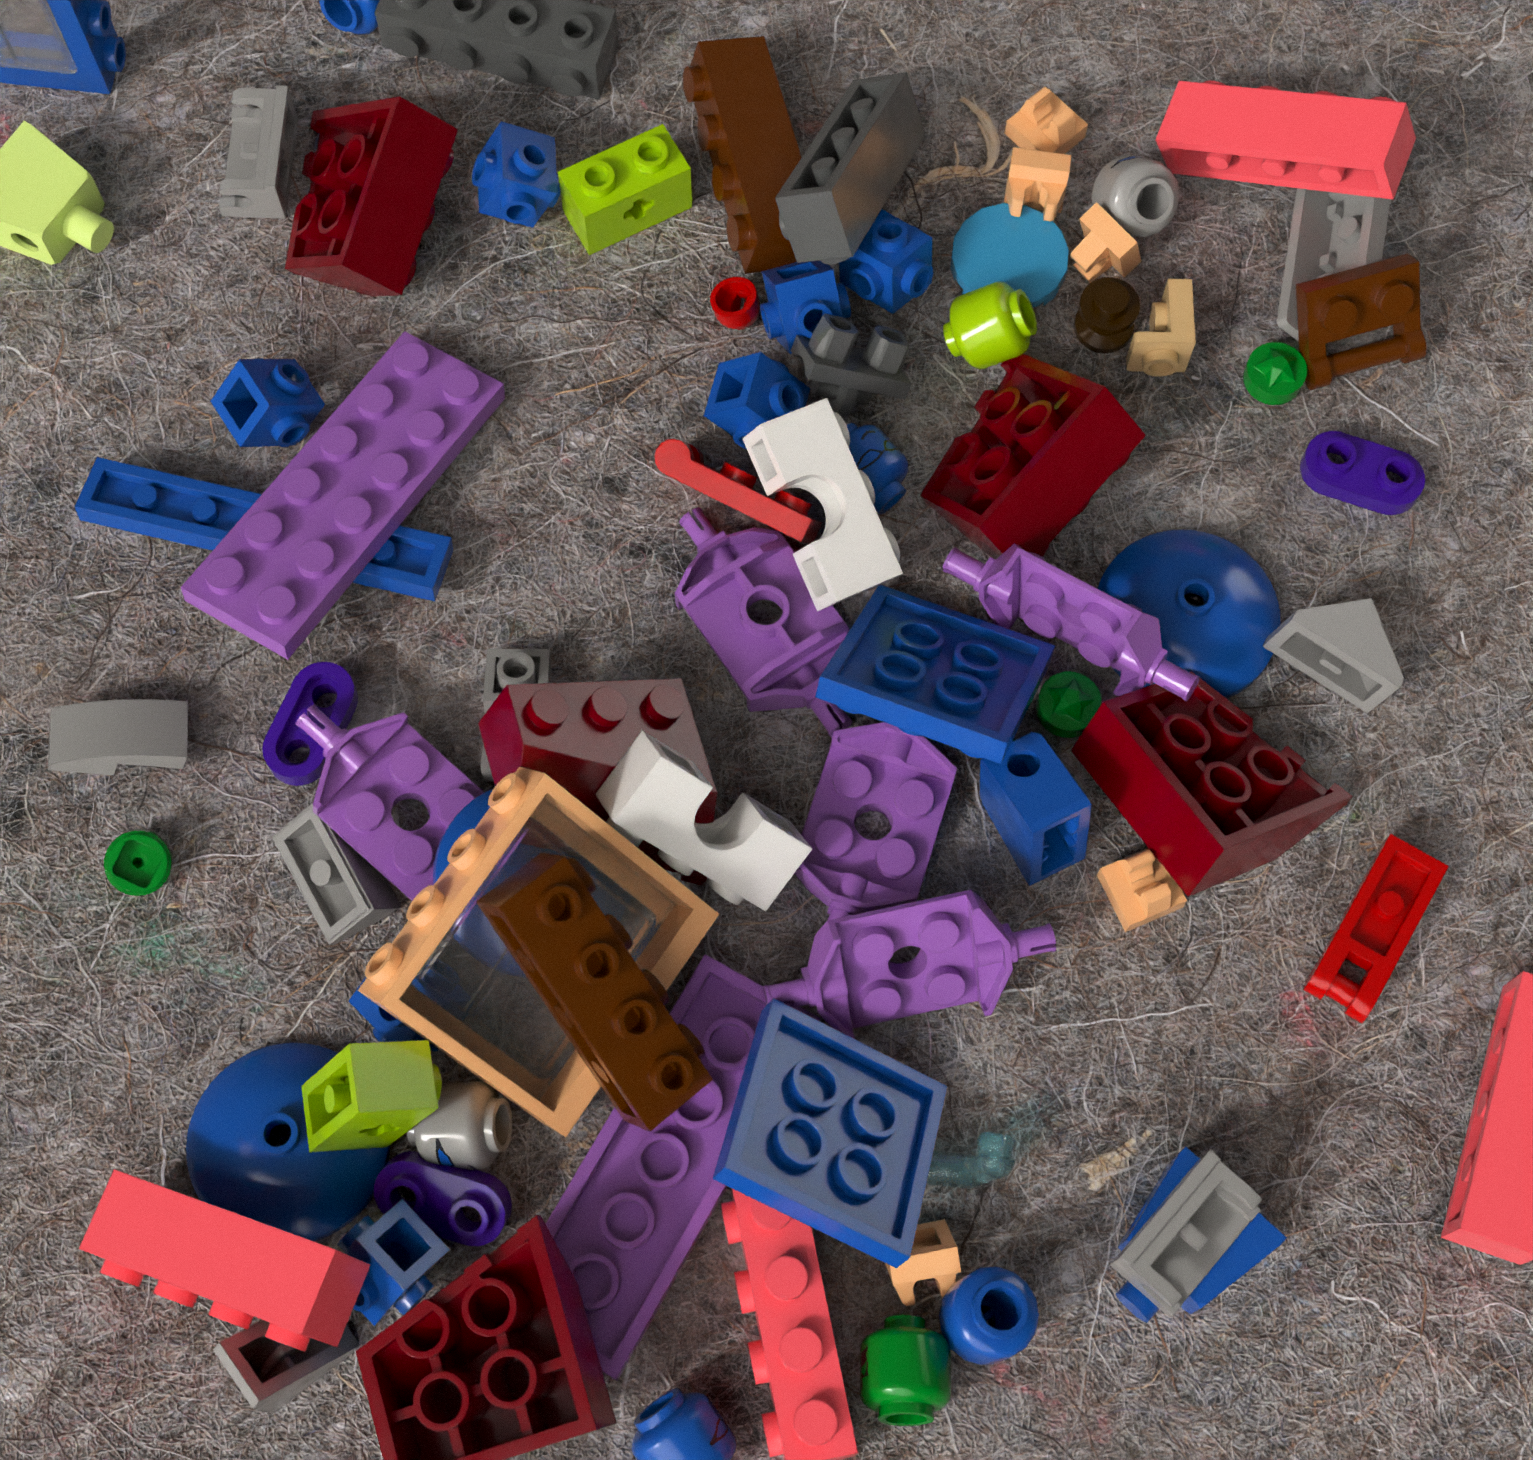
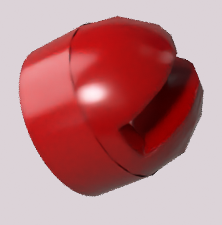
(726, 303)

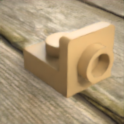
(1171, 333)

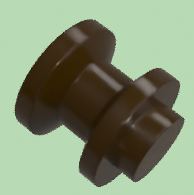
(1106, 315)

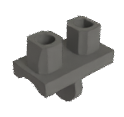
(850, 373)

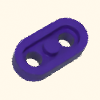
(1363, 475)
(286, 737)
(442, 1194)

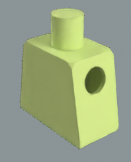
(47, 200)

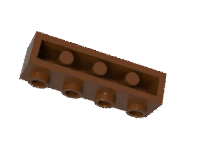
(748, 143)
(596, 988)

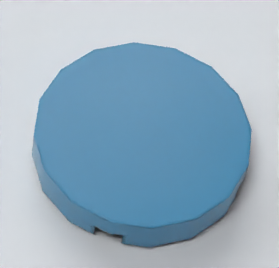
(1012, 250)

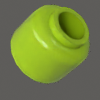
(990, 325)

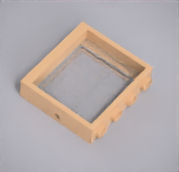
(463, 987)

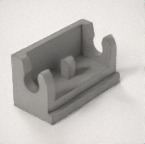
(260, 154)
(1188, 1233)

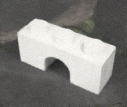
(813, 454)
(744, 852)

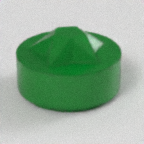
(1275, 373)
(1067, 703)
(138, 862)

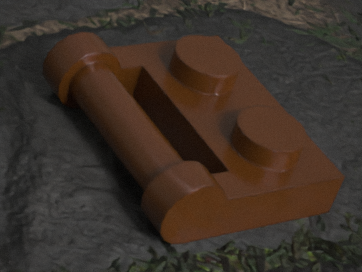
(1355, 304)

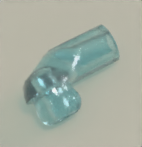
(973, 1170)

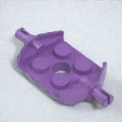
(1074, 612)
(770, 663)
(372, 772)
(885, 773)
(960, 961)

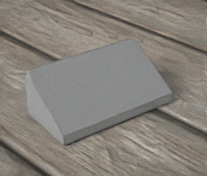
(333, 878)

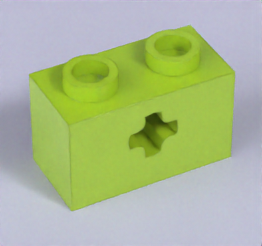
(626, 189)
(370, 1095)

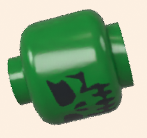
(905, 1371)

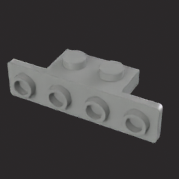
(1329, 237)

